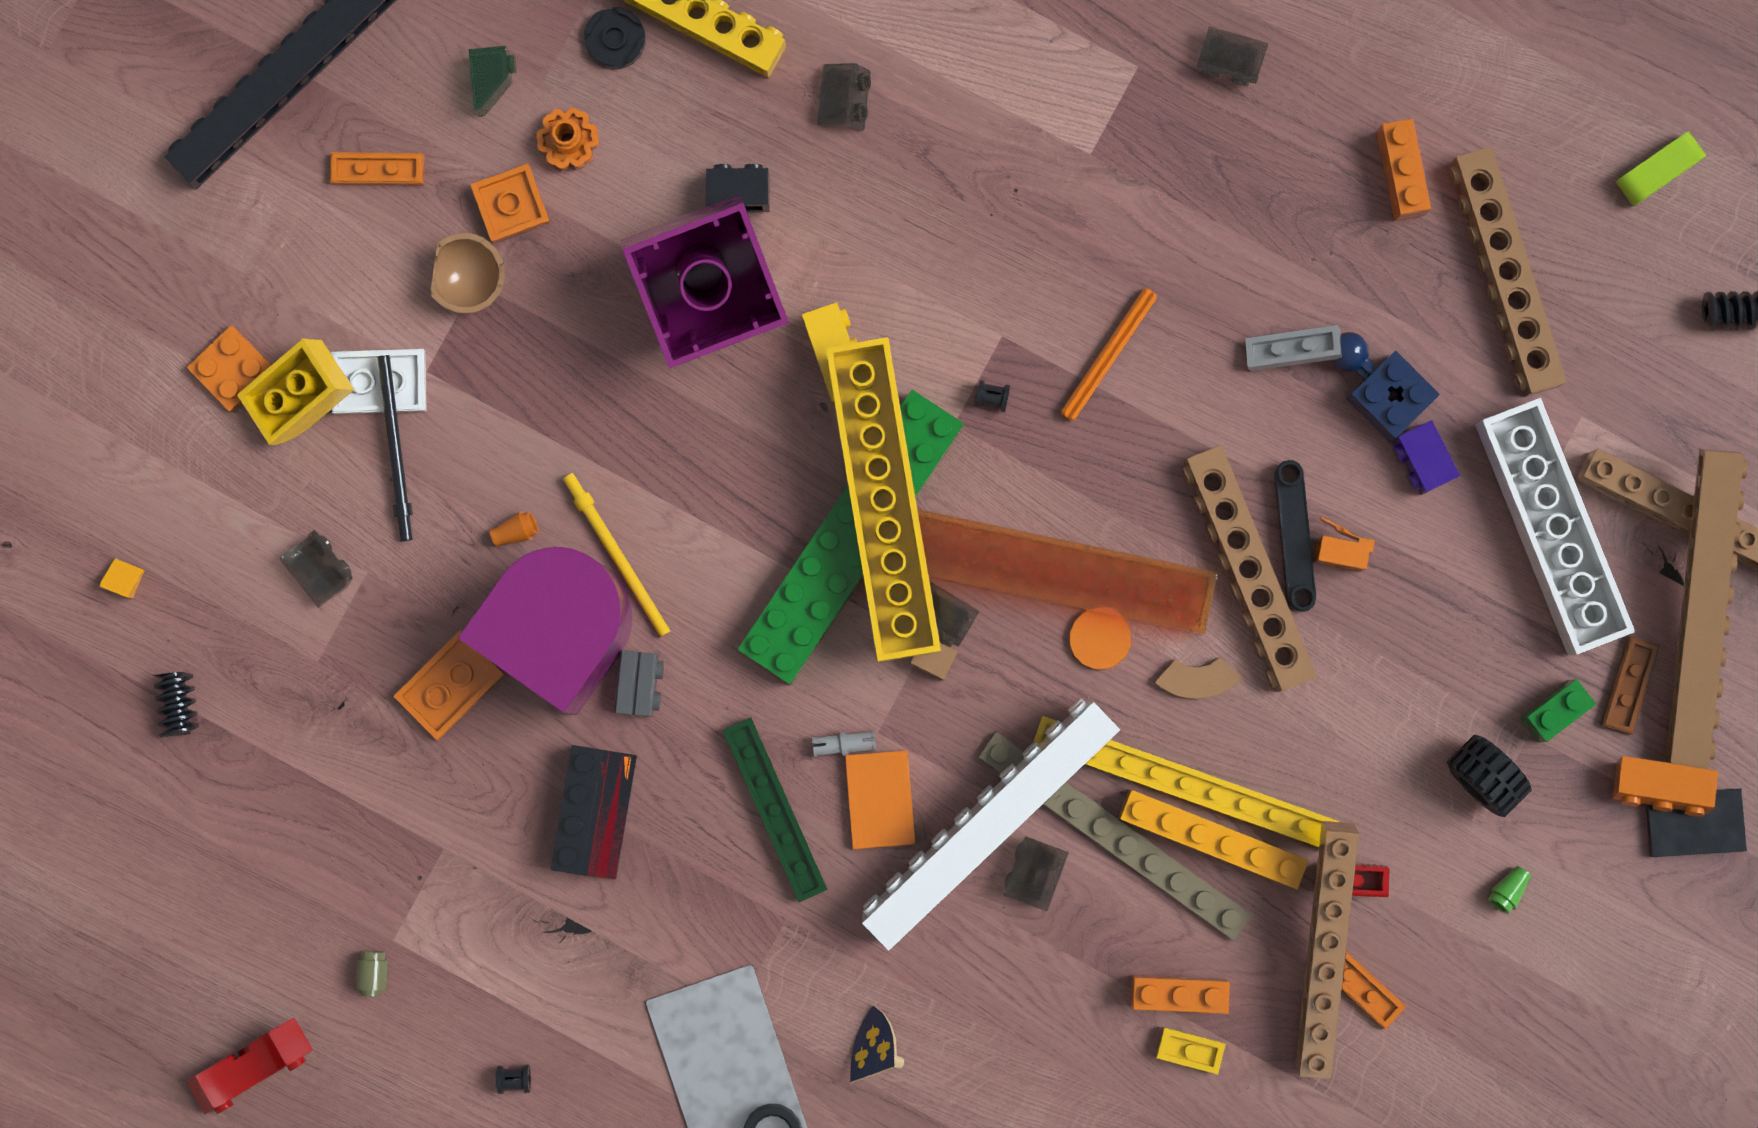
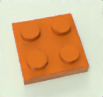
(510, 203)
(228, 367)

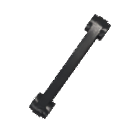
(1295, 536)

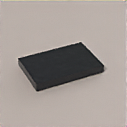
(1715, 832)

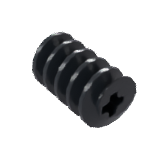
(1730, 309)
(176, 704)

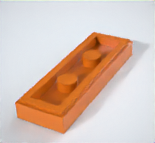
(376, 168)
(1370, 993)

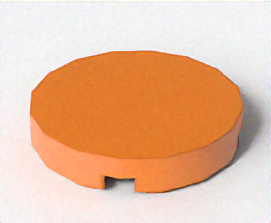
(1099, 640)

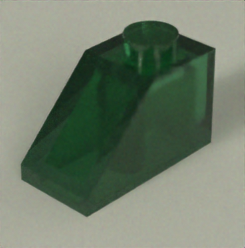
(490, 76)

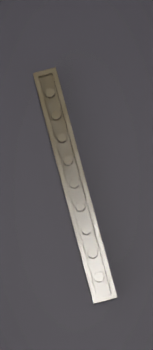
(1130, 847)

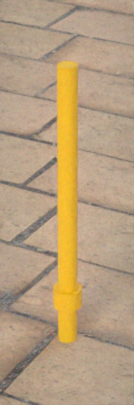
(584, 503)

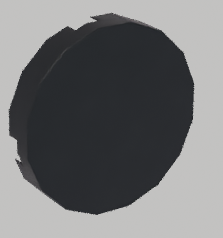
(615, 38)

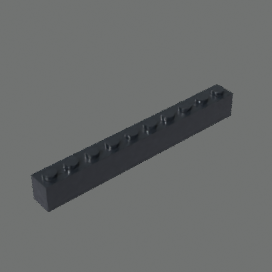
(271, 86)

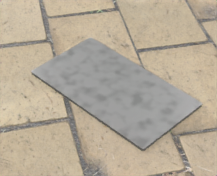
(723, 1052)

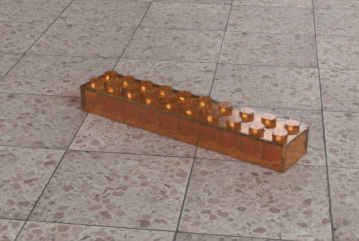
(1066, 573)

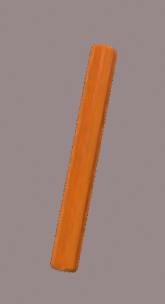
(1108, 354)

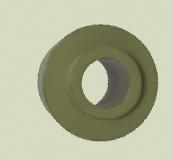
(371, 973)

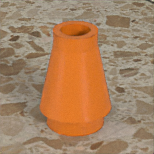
(515, 529)

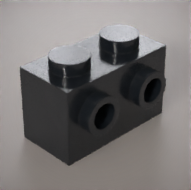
(749, 182)

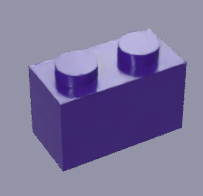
(1425, 458)

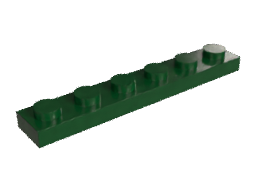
(775, 810)

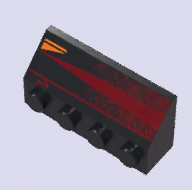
(593, 812)

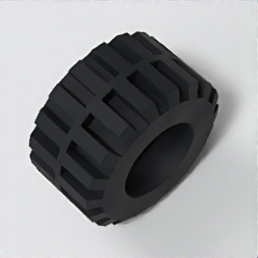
(1489, 775)

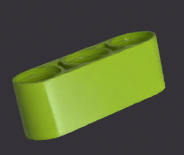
(1661, 168)

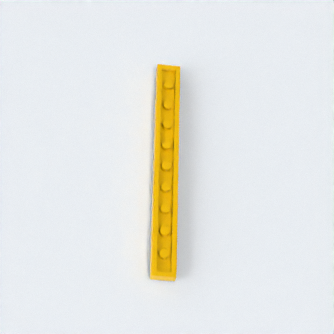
(1203, 789)

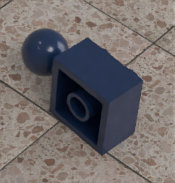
(1372, 394)

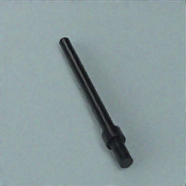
(402, 508)

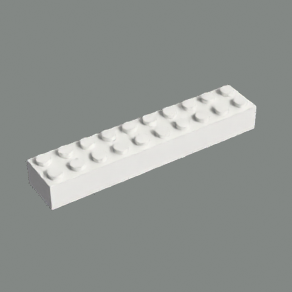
(988, 823)

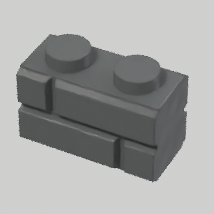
(637, 683)

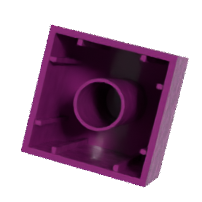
(704, 281)
(554, 624)

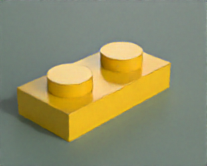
(1190, 1050)

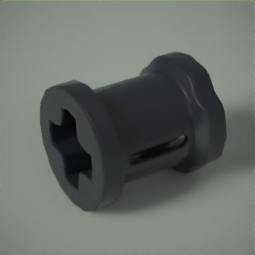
(992, 396)
(522, 1074)

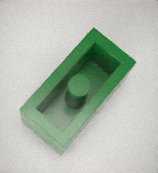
(1557, 710)

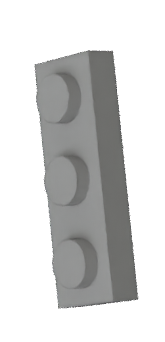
(1293, 348)

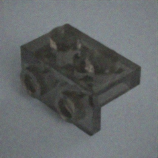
(1231, 56)
(844, 96)
(317, 568)
(952, 616)
(1035, 873)

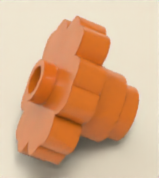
(572, 152)

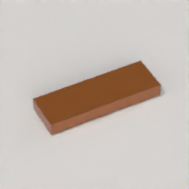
(1630, 685)

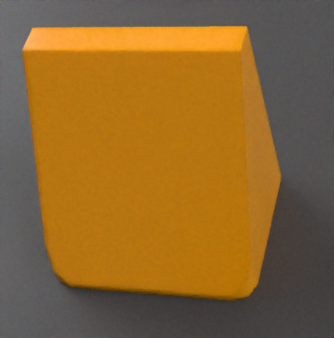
(122, 578)

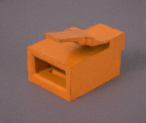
(1341, 552)

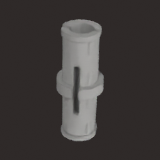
(844, 743)

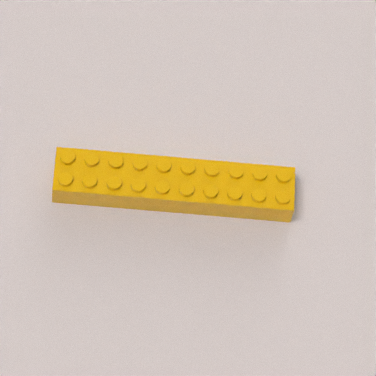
(883, 499)

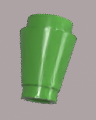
(1509, 891)

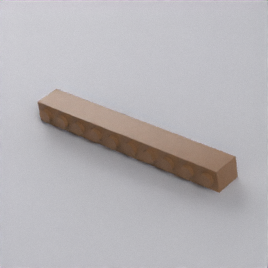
(1705, 607)

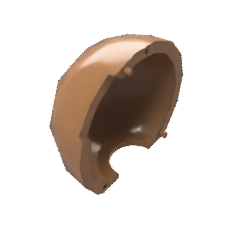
(466, 273)

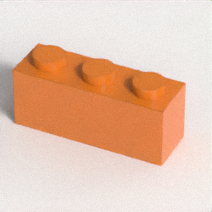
(1403, 169)
(1665, 786)
(1180, 994)

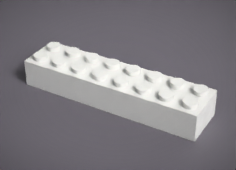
(1554, 527)

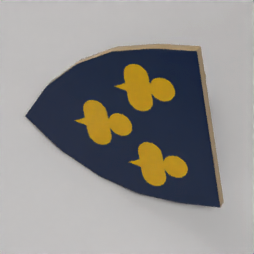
(874, 1047)

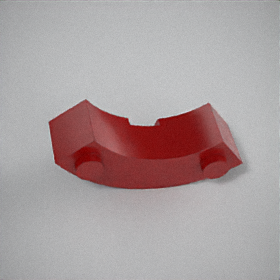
(257, 1061)

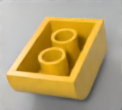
(295, 391)

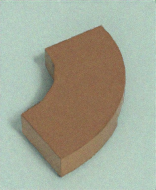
(1198, 681)

